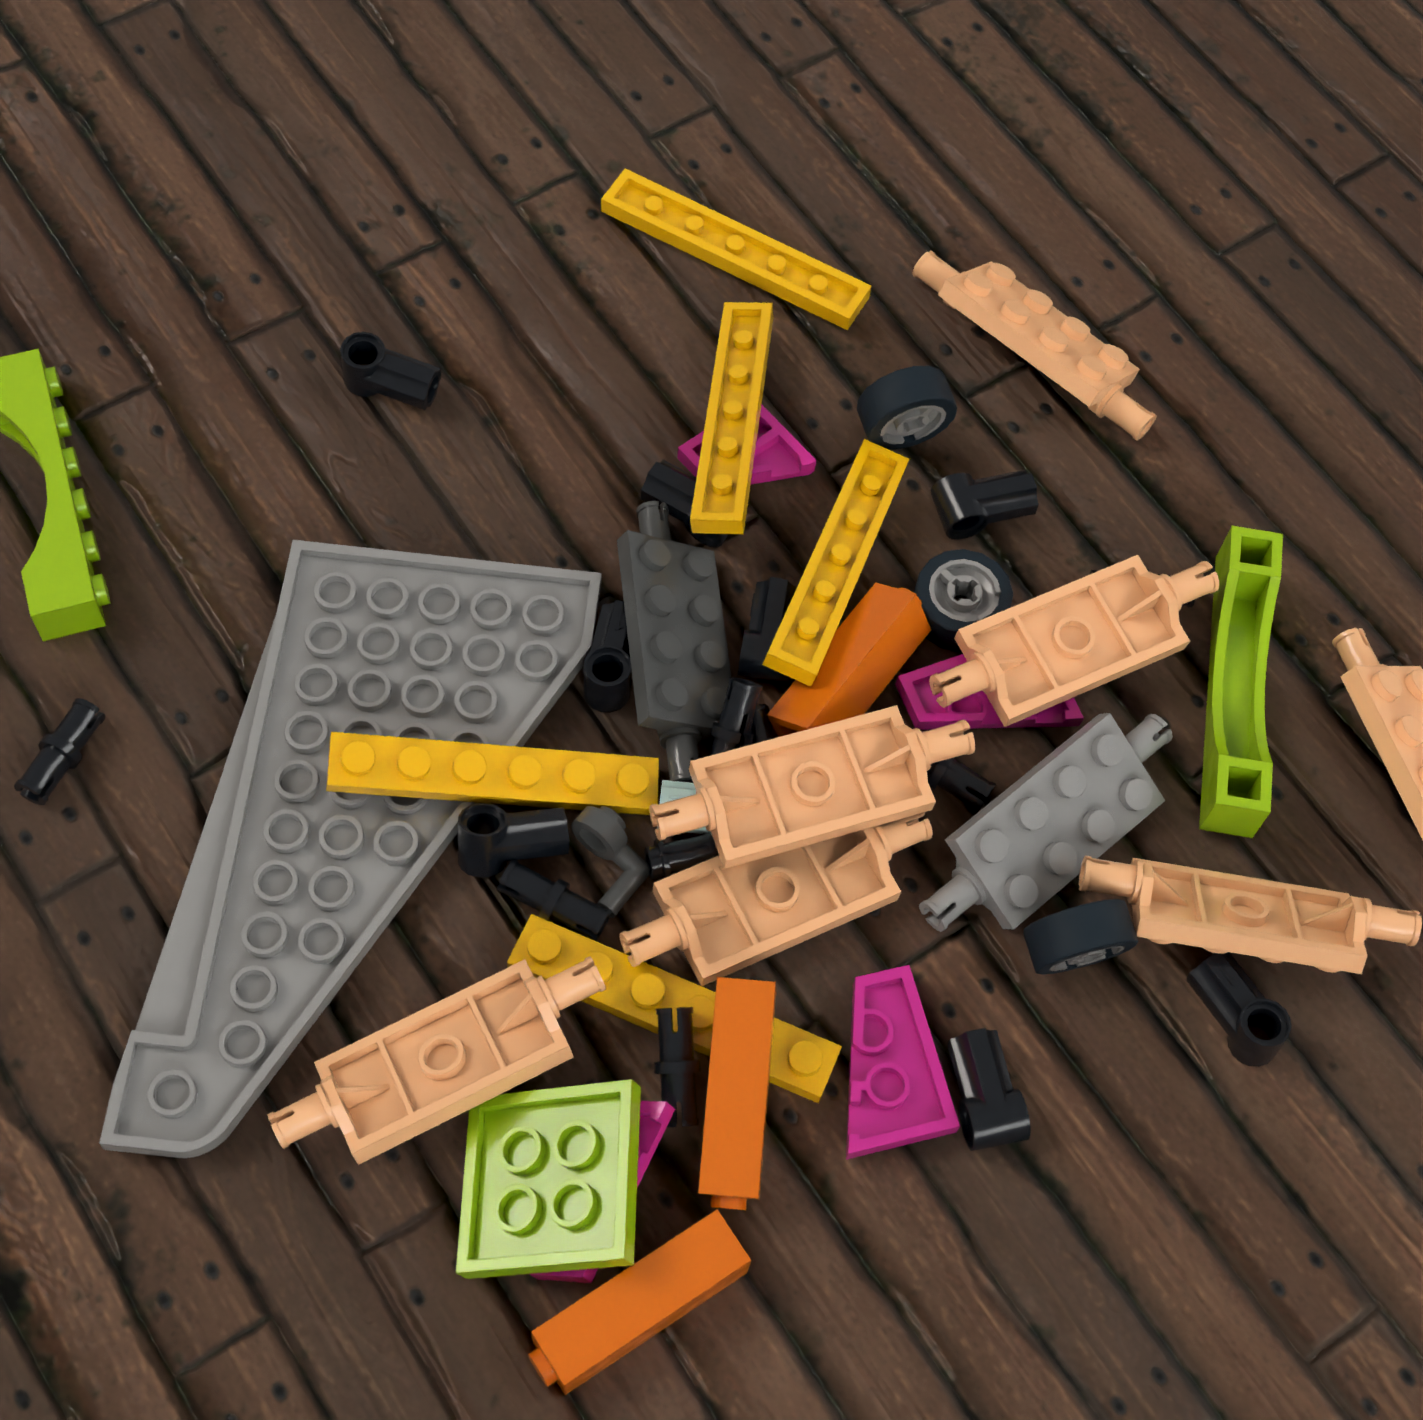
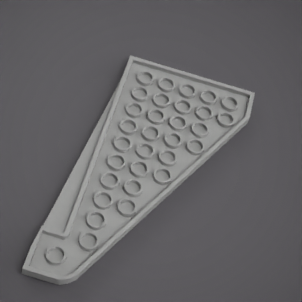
(308, 878)

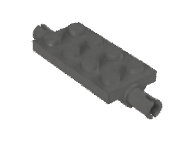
(673, 636)

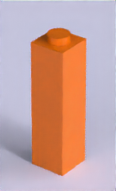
(858, 663)
(737, 1092)
(638, 1303)

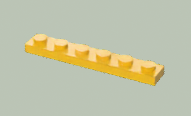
(736, 248)
(732, 419)
(836, 564)
(490, 773)
(798, 1058)

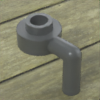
(604, 835)

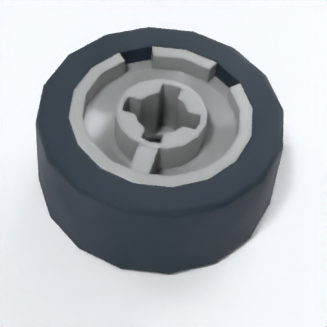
(906, 407)
(962, 574)
(1080, 936)

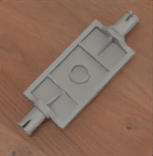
(1049, 819)

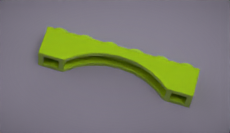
(59, 574)
(1236, 750)

